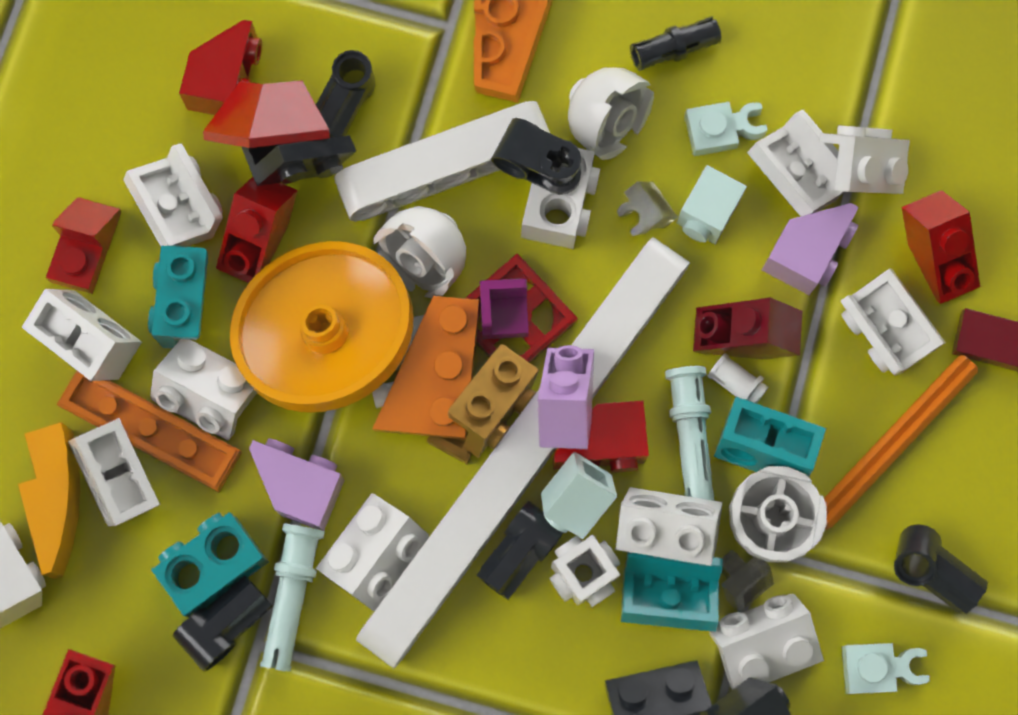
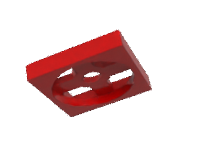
(562, 316)

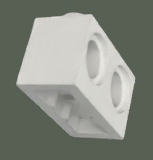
(541, 201)
(81, 334)
(113, 473)
(669, 526)

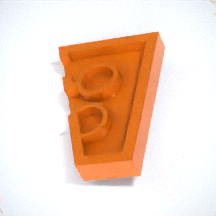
(506, 44)
(434, 372)

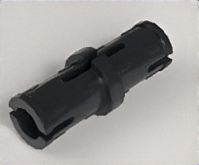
(675, 43)

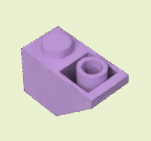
(808, 244)
(566, 398)
(295, 486)

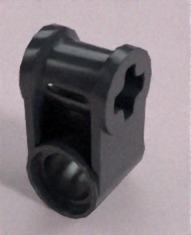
(533, 153)

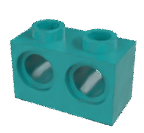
(765, 437)
(215, 574)

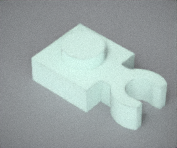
(717, 128)
(875, 669)

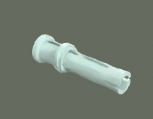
(690, 414)
(294, 572)

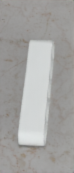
(428, 164)

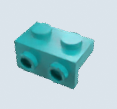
(179, 294)
(671, 592)

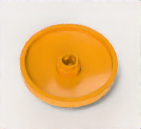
(321, 326)

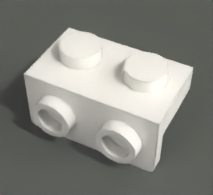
(869, 160)
(799, 164)
(175, 199)
(891, 323)
(201, 388)
(373, 551)
(767, 641)

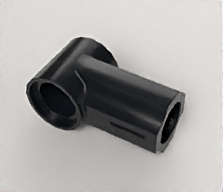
(342, 100)
(526, 542)
(937, 569)
(212, 631)

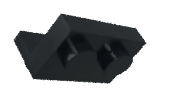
(298, 160)
(660, 692)

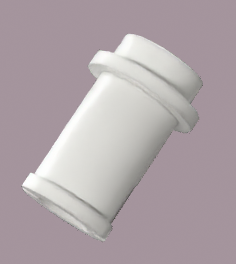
(737, 380)

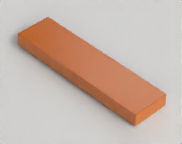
(152, 429)

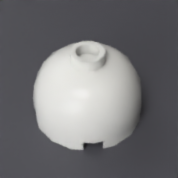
(607, 107)
(423, 249)
(777, 514)

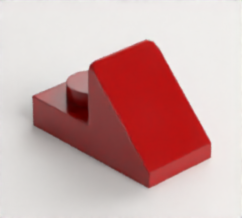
(83, 244)

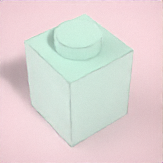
(710, 205)
(577, 496)

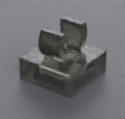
(650, 206)
(744, 580)

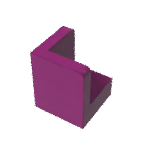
(504, 308)

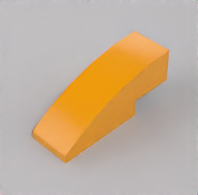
(52, 497)

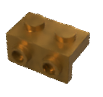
(492, 398)

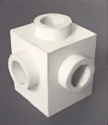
(597, 557)

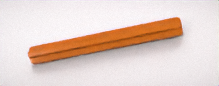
(898, 438)

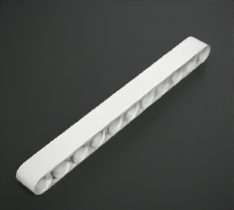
(513, 464)

